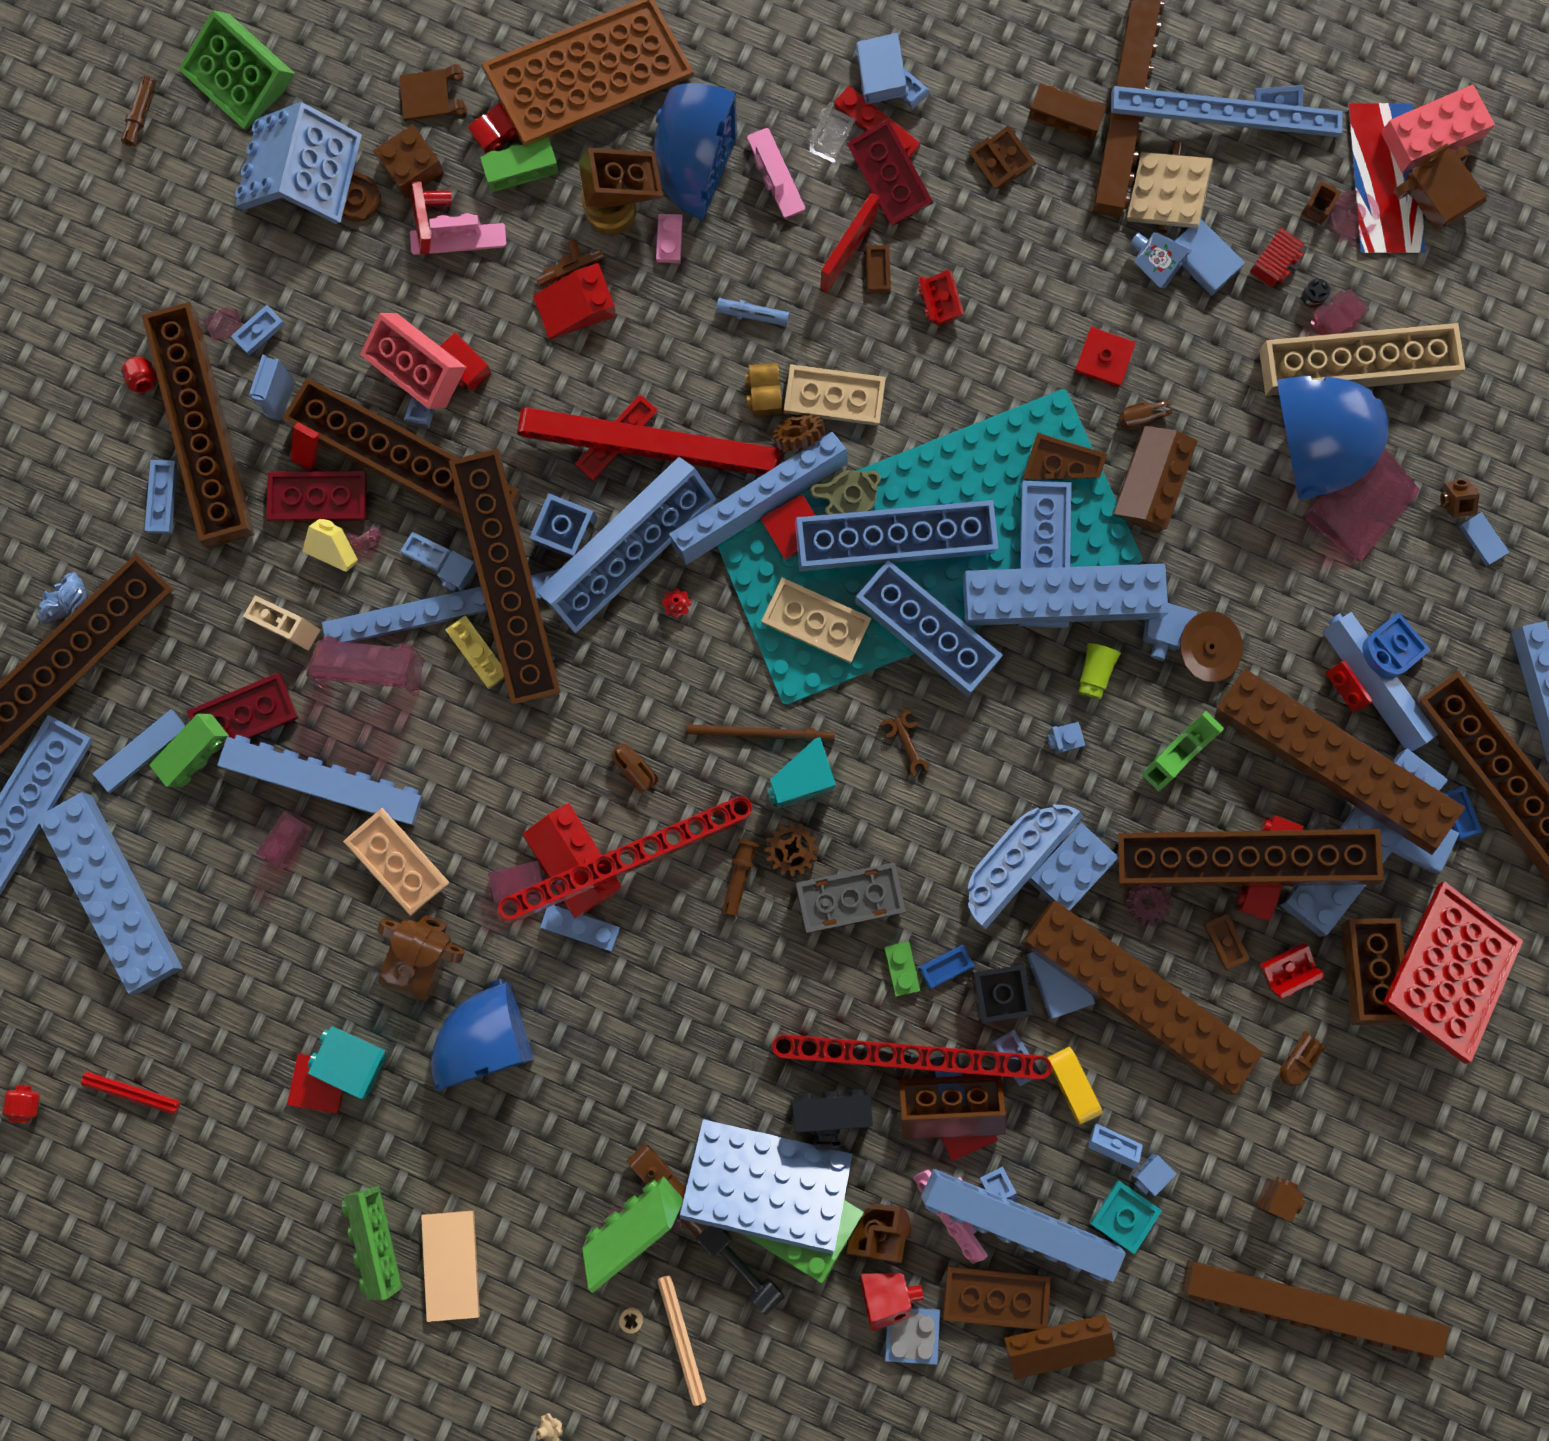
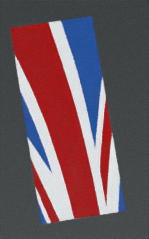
(1377, 174)

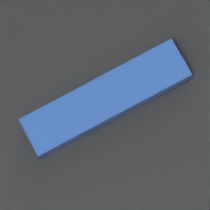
(139, 751)

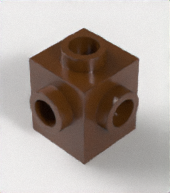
(1460, 498)

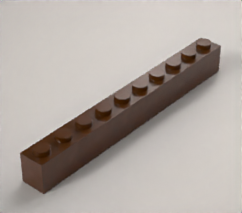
(1123, 129)
(1315, 1309)

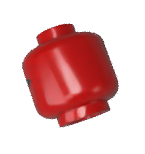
(139, 374)
(21, 1104)

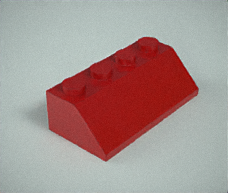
(562, 844)

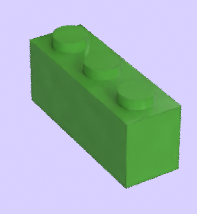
(519, 164)
(189, 750)

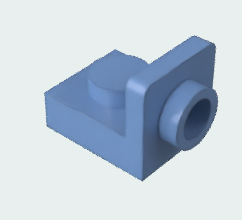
(1065, 738)
(999, 1184)

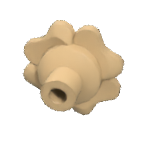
(549, 1429)

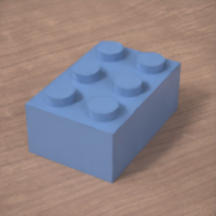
(1073, 867)

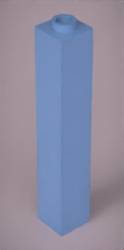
(1387, 694)

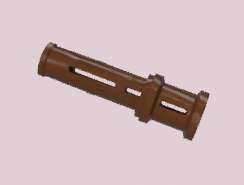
(742, 865)

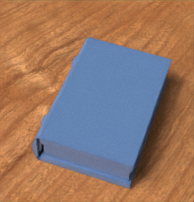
(881, 68)
(1211, 259)
(272, 388)
(1432, 863)
(1057, 991)

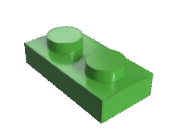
(902, 969)

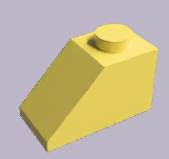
(329, 545)

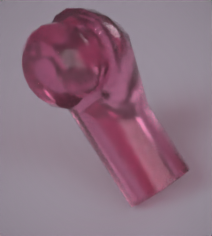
(366, 540)

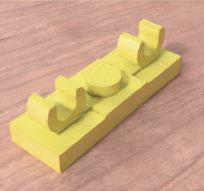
(476, 651)

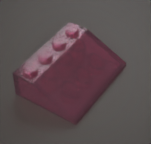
(1365, 509)

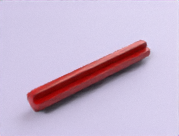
(130, 1093)

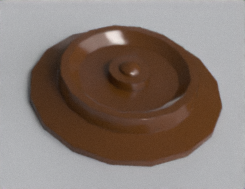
(1211, 646)

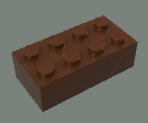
(1371, 961)

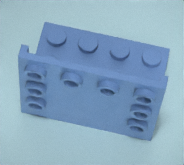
(300, 159)

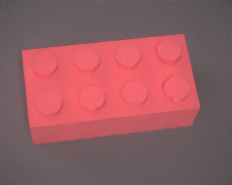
(1449, 120)
(412, 360)

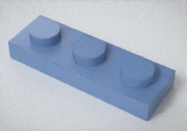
(161, 497)
(581, 928)

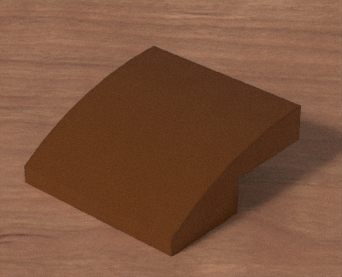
(1002, 157)

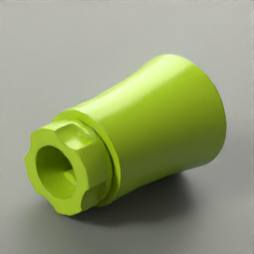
(1097, 670)

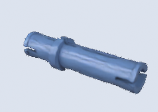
(724, 305)

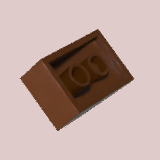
(619, 177)

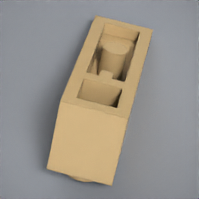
(282, 622)

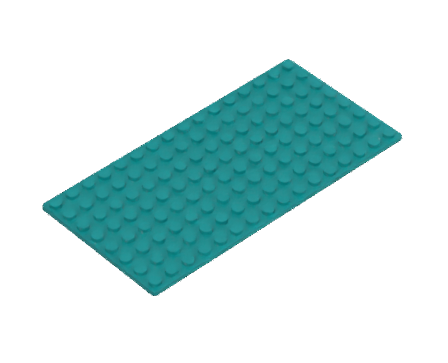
(961, 467)

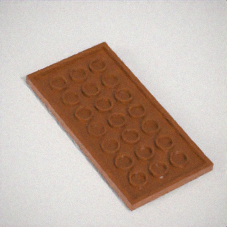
(587, 70)

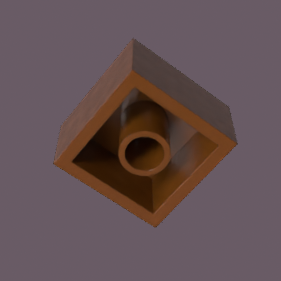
(408, 159)

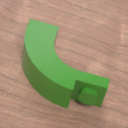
(1181, 751)

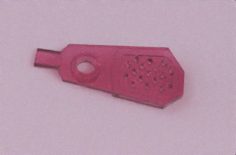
(222, 313)

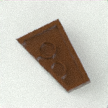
(1062, 460)

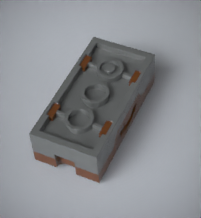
(850, 898)

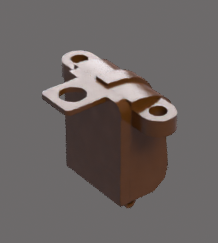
(1443, 187)
(416, 956)

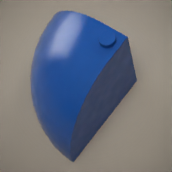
(694, 143)
(1331, 432)
(480, 1037)

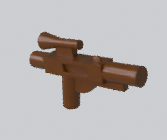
(569, 264)

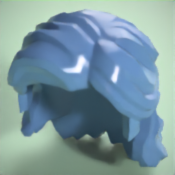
(62, 602)

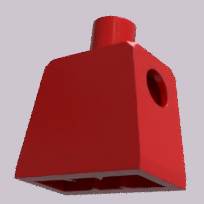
(888, 1298)

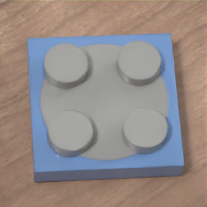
(914, 1338)

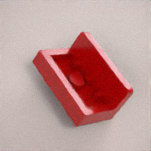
(940, 298)
(1349, 687)
(1291, 971)

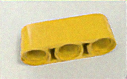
(1075, 1086)

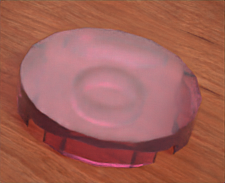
(1346, 217)

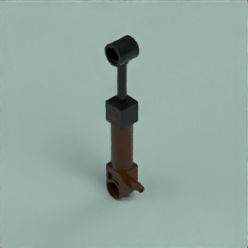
(713, 1239)

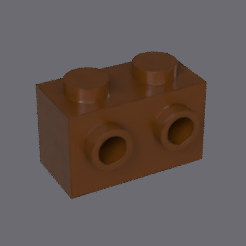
(1281, 1198)

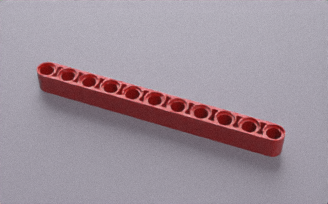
(647, 441)
(617, 867)
(923, 1062)

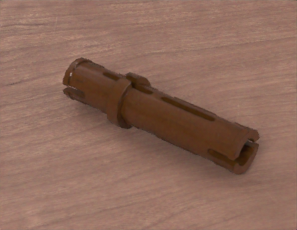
(135, 119)

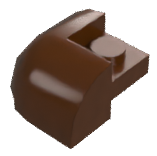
(881, 1233)

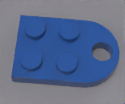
(1395, 645)

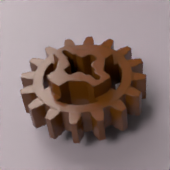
(799, 433)
(802, 854)

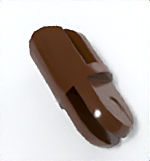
(1141, 414)
(634, 767)
(1301, 1060)

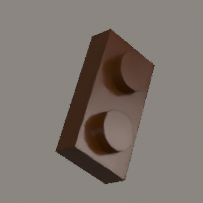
(1226, 941)

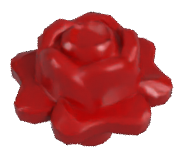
(676, 603)

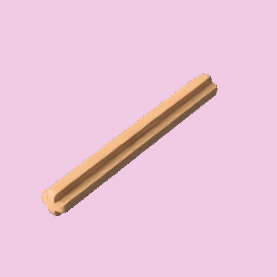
(681, 1340)

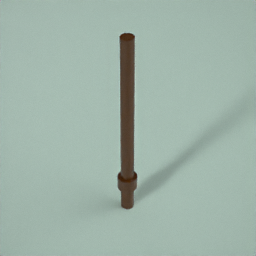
(807, 735)

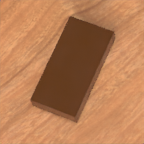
(878, 269)

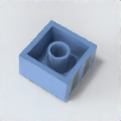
(563, 526)

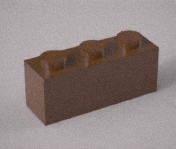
(1067, 111)

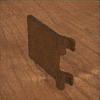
(427, 93)

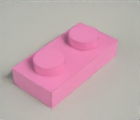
(669, 238)

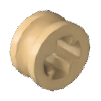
(639, 1319)

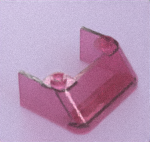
(366, 664)

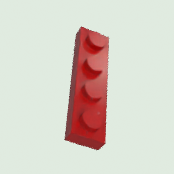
(868, 116)
(596, 461)

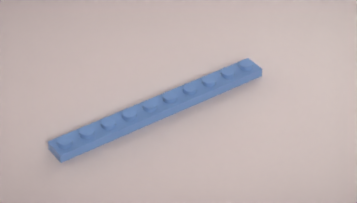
(1226, 111)
(415, 613)

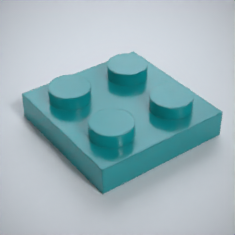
(1126, 1217)

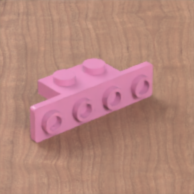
(775, 173)
(461, 234)
(961, 1233)

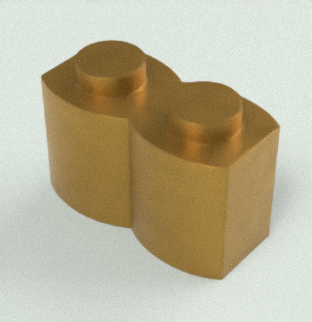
(765, 389)

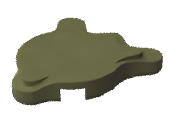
(848, 492)

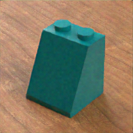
(803, 777)
(347, 1062)

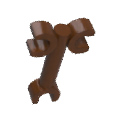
(899, 725)

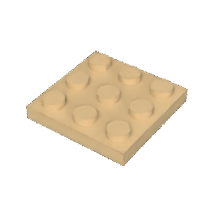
(1170, 190)

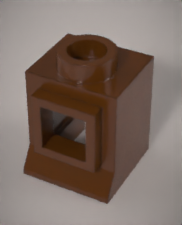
(1326, 193)

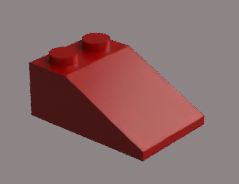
(575, 302)

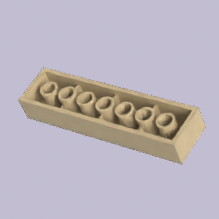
(1366, 356)

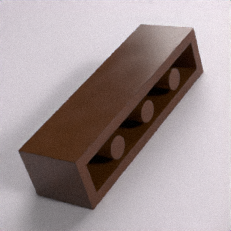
(1059, 1346)

